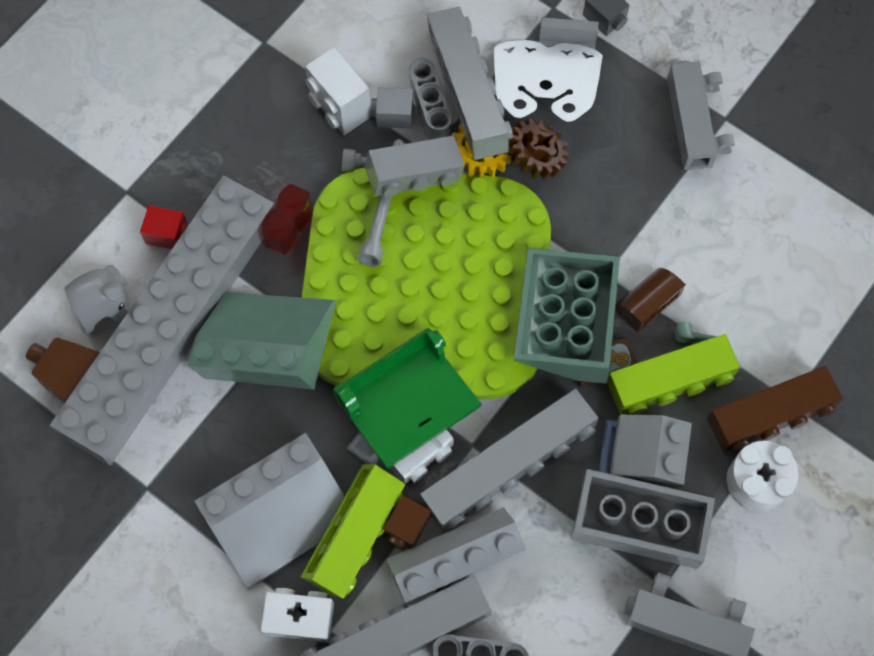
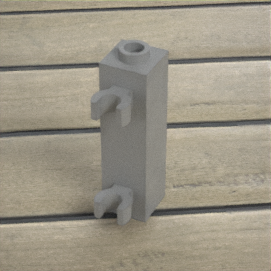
(692, 115)
(687, 624)

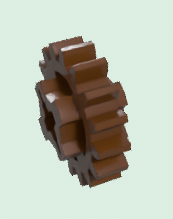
(537, 149)

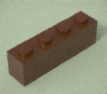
(774, 409)

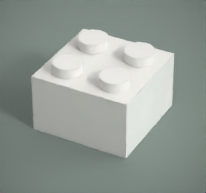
(338, 91)

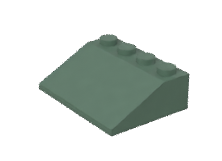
(568, 314)
(263, 340)

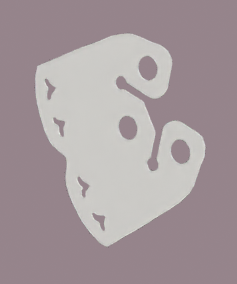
(549, 64)

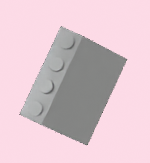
(273, 510)

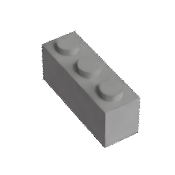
(414, 166)

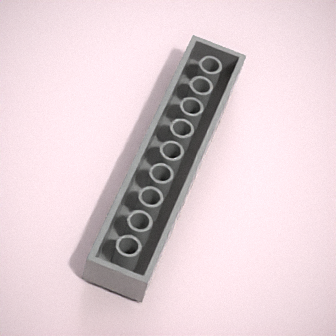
(163, 322)

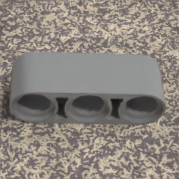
(430, 88)
(466, 645)

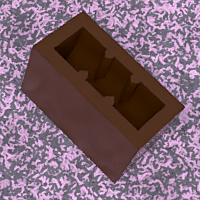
(650, 298)

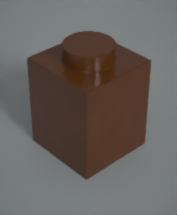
(406, 523)

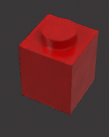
(162, 226)

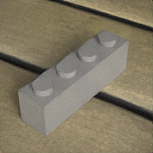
(455, 554)

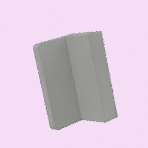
(578, 32)

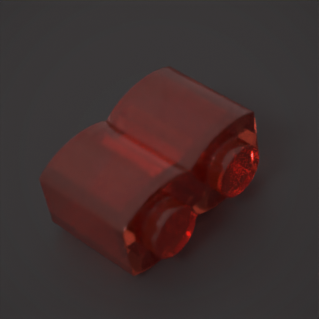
(290, 215)

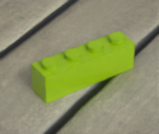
(672, 375)
(353, 531)

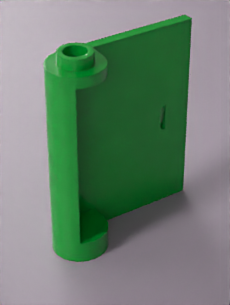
(404, 392)

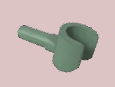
(685, 335)

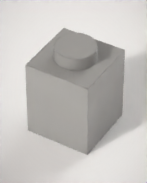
(393, 107)

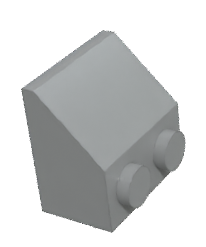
(651, 449)

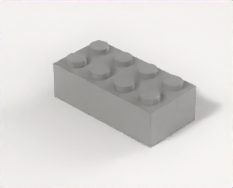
(643, 519)

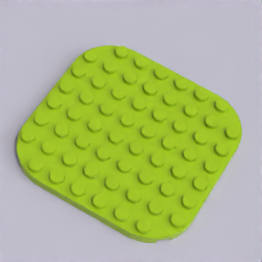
(446, 266)

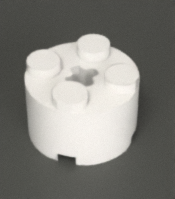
(774, 463)

